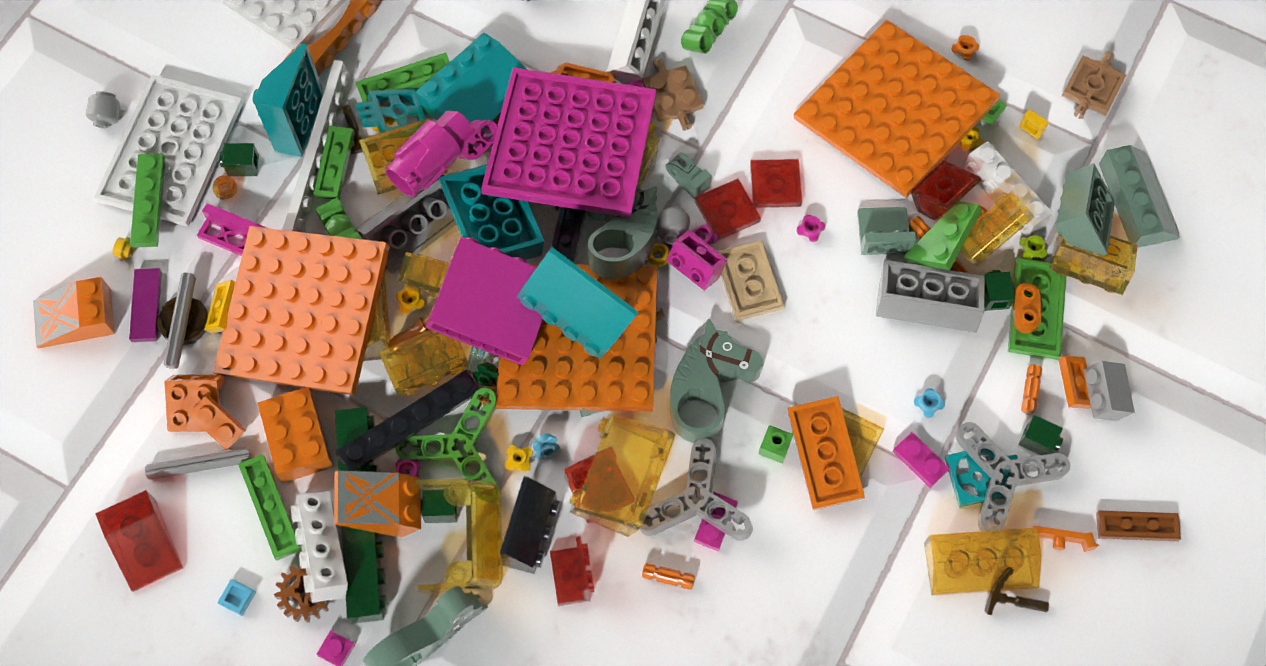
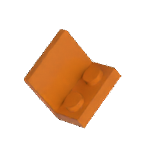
(184, 393)

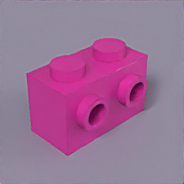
(696, 260)

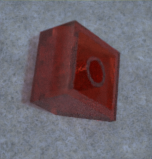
(942, 189)

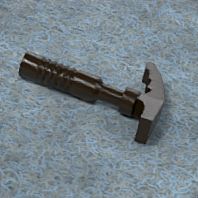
(351, 121)
(1023, 602)

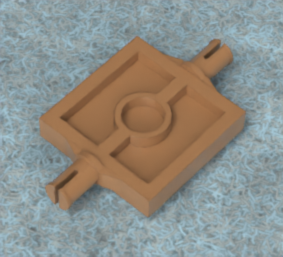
(1094, 85)
(674, 94)

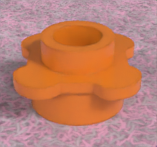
(968, 42)

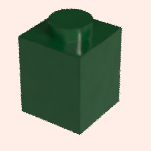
(239, 159)
(998, 290)
(1041, 436)
(436, 508)

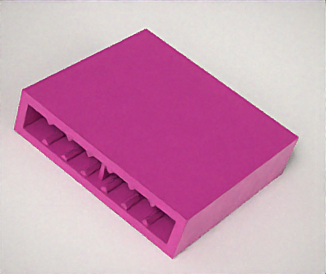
(482, 304)

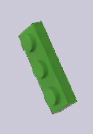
(334, 162)

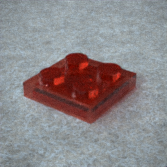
(775, 183)
(727, 209)

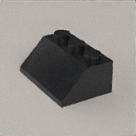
(529, 526)

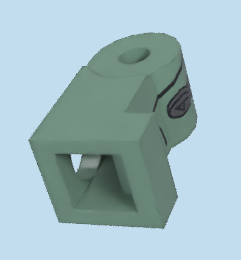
(689, 175)

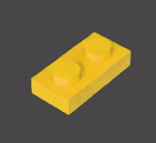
(219, 307)

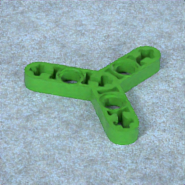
(460, 433)

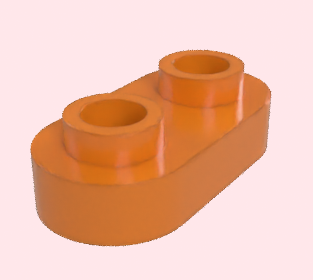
(1027, 306)

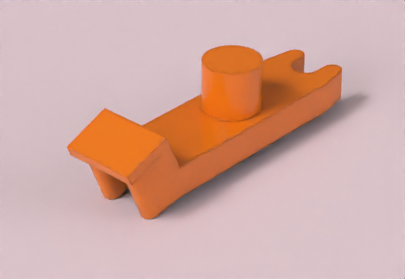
(1060, 536)

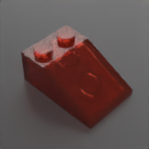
(139, 540)

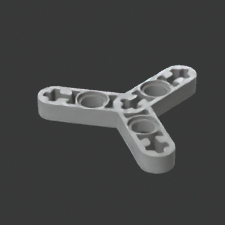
(1014, 467)
(705, 506)

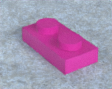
(921, 459)
(708, 534)

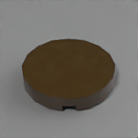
(196, 321)

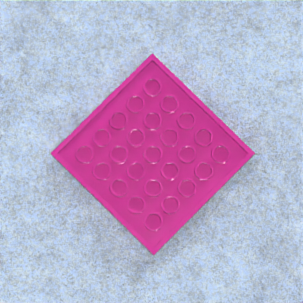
(570, 142)

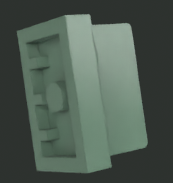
(884, 231)

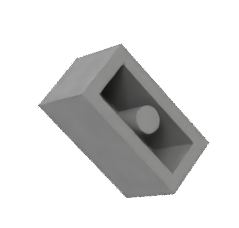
(1109, 391)

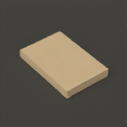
(750, 281)

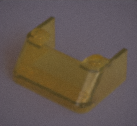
(483, 532)

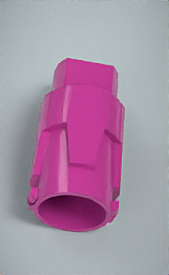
(435, 148)

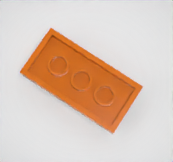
(825, 453)

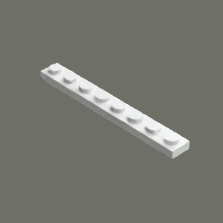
(307, 177)

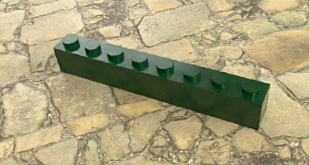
(361, 547)

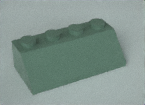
(1137, 196)
(1086, 211)

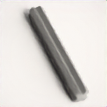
(179, 321)
(197, 463)

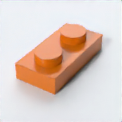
(1074, 381)
(216, 422)

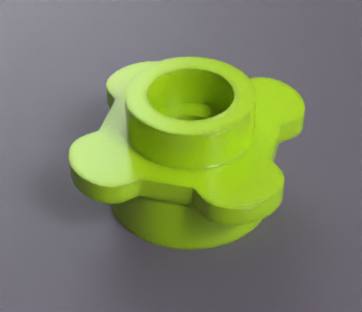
(1035, 241)

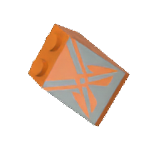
(74, 313)
(377, 502)

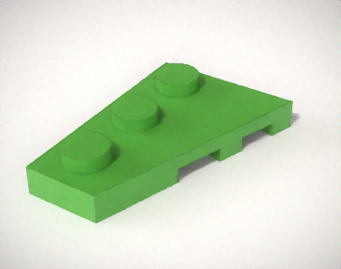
(946, 238)

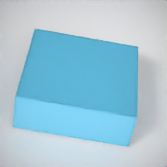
(236, 597)

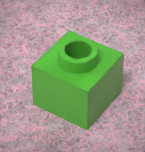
(775, 451)

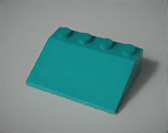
(471, 82)
(290, 102)
(491, 219)
(576, 304)

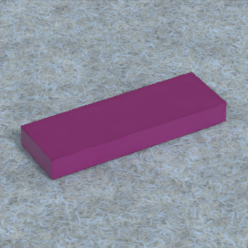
(145, 305)

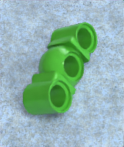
(709, 25)
(336, 220)

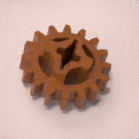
(292, 593)

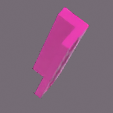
(227, 221)

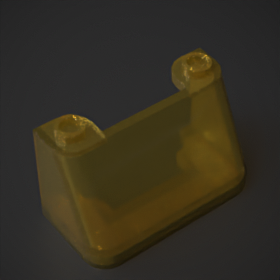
(622, 474)

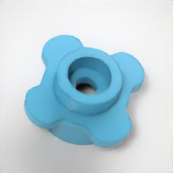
(934, 398)
(545, 445)

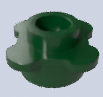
(486, 374)

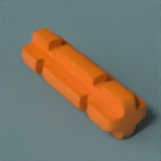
(1031, 389)
(668, 576)

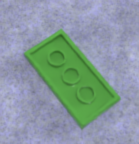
(1047, 338)

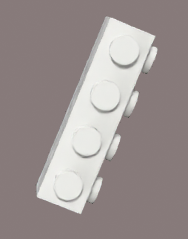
(635, 39)
(999, 178)
(320, 547)

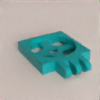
(373, 115)
(964, 498)

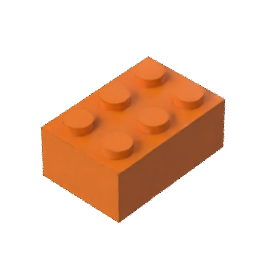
(295, 435)

